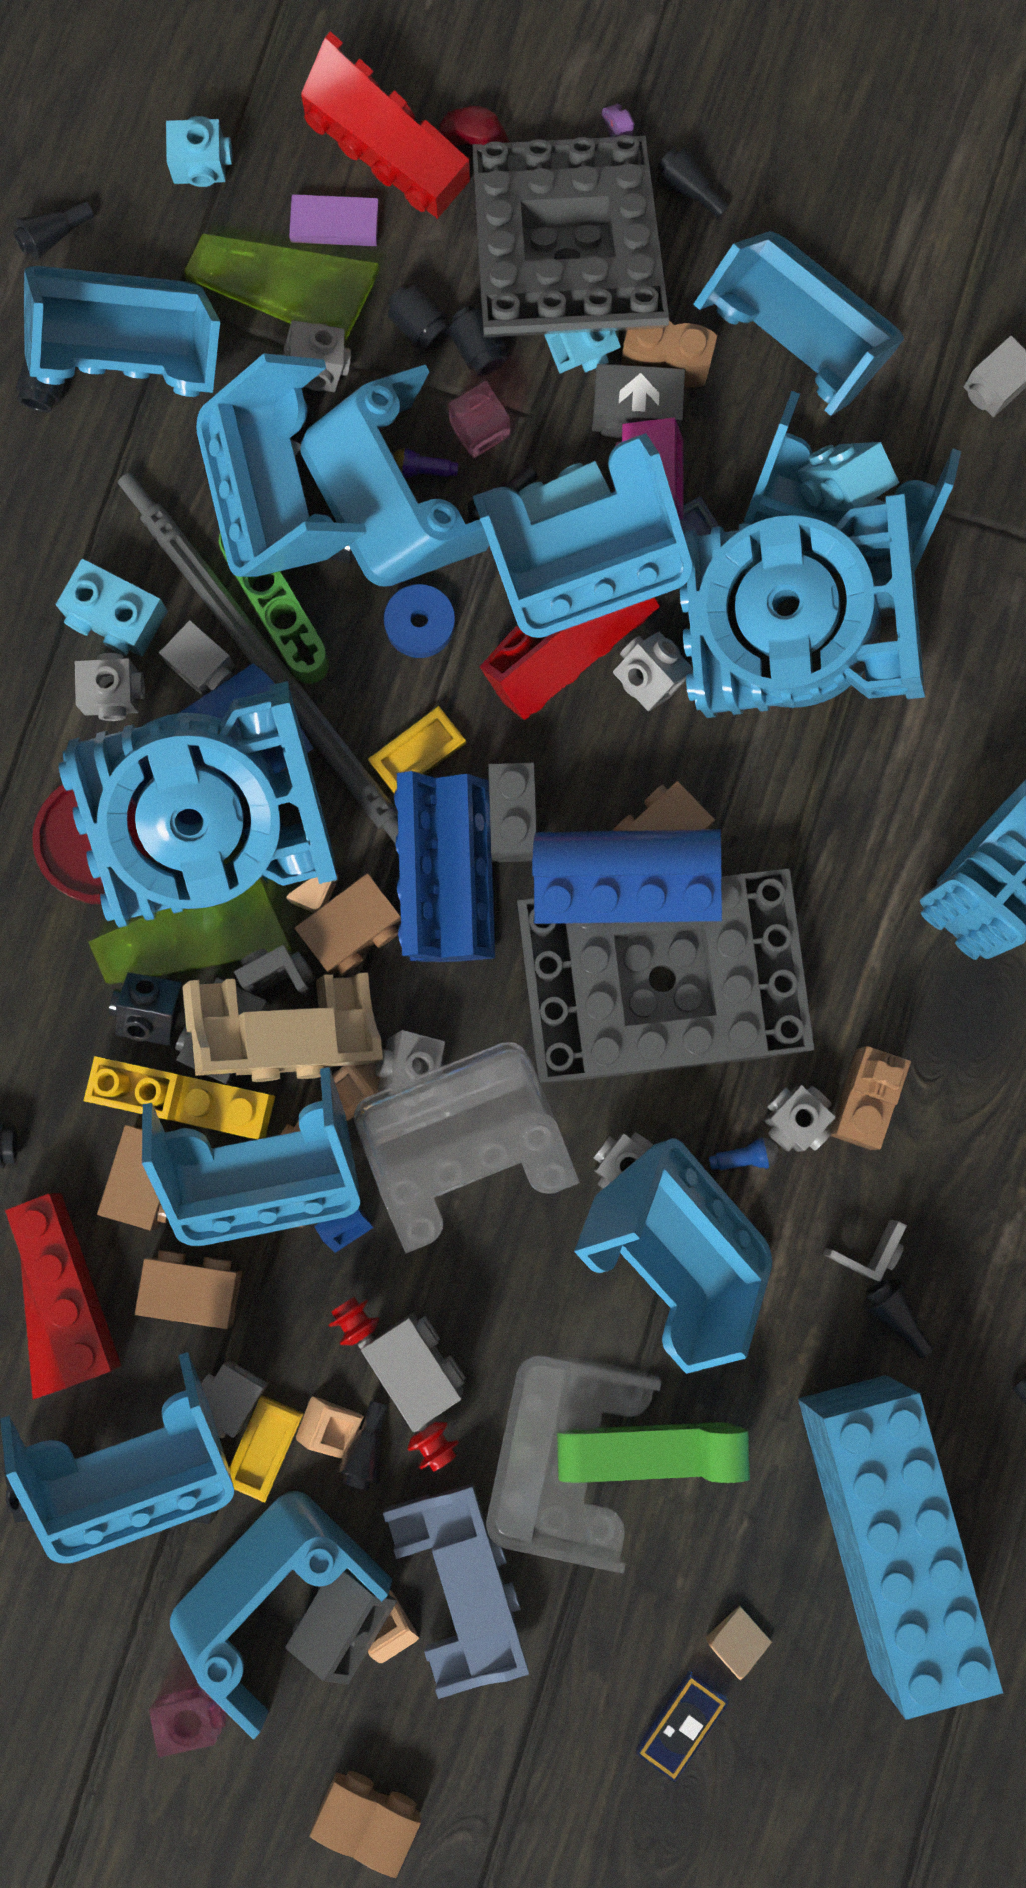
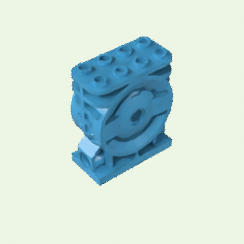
(731, 677)
(109, 770)
(985, 885)

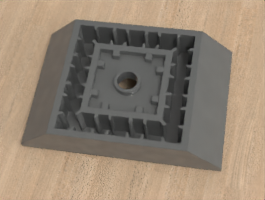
(567, 237)
(731, 998)

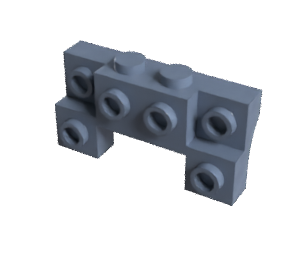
(478, 1599)

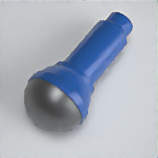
(760, 1153)

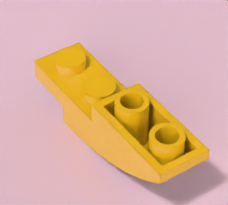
(179, 1098)

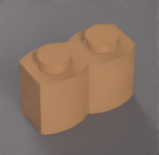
(674, 346)
(366, 1823)

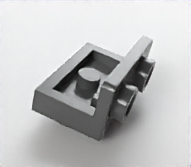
(265, 970)

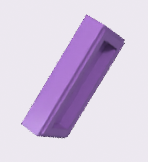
(334, 220)

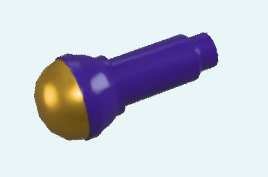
(412, 464)

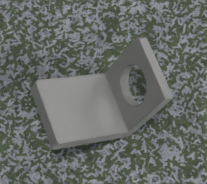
(885, 1256)

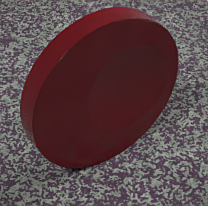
(63, 851)

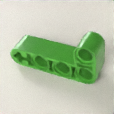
(281, 601)
(654, 1452)

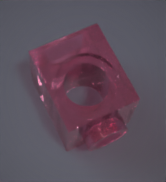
(479, 419)
(169, 1732)

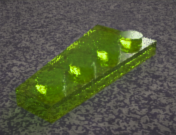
(284, 280)
(191, 938)

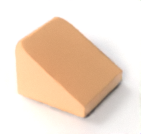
(312, 895)
(354, 1085)
(328, 1427)
(394, 1635)
(738, 1642)

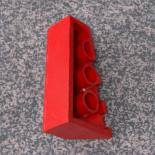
(382, 131)
(534, 669)
(62, 1311)

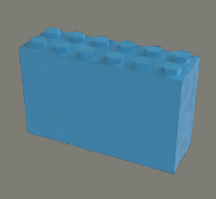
(900, 1546)

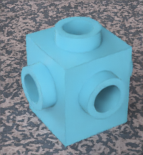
(197, 151)
(582, 348)

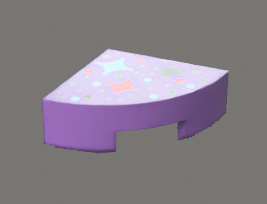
(618, 121)

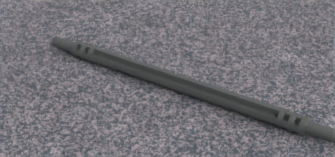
(260, 653)

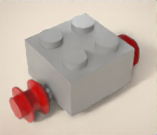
(411, 1373)

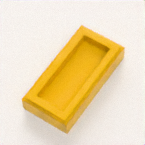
(418, 748)
(264, 1447)

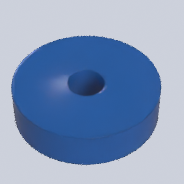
(424, 640)

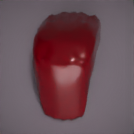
(472, 126)

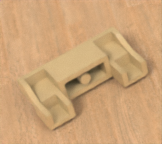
(282, 1040)

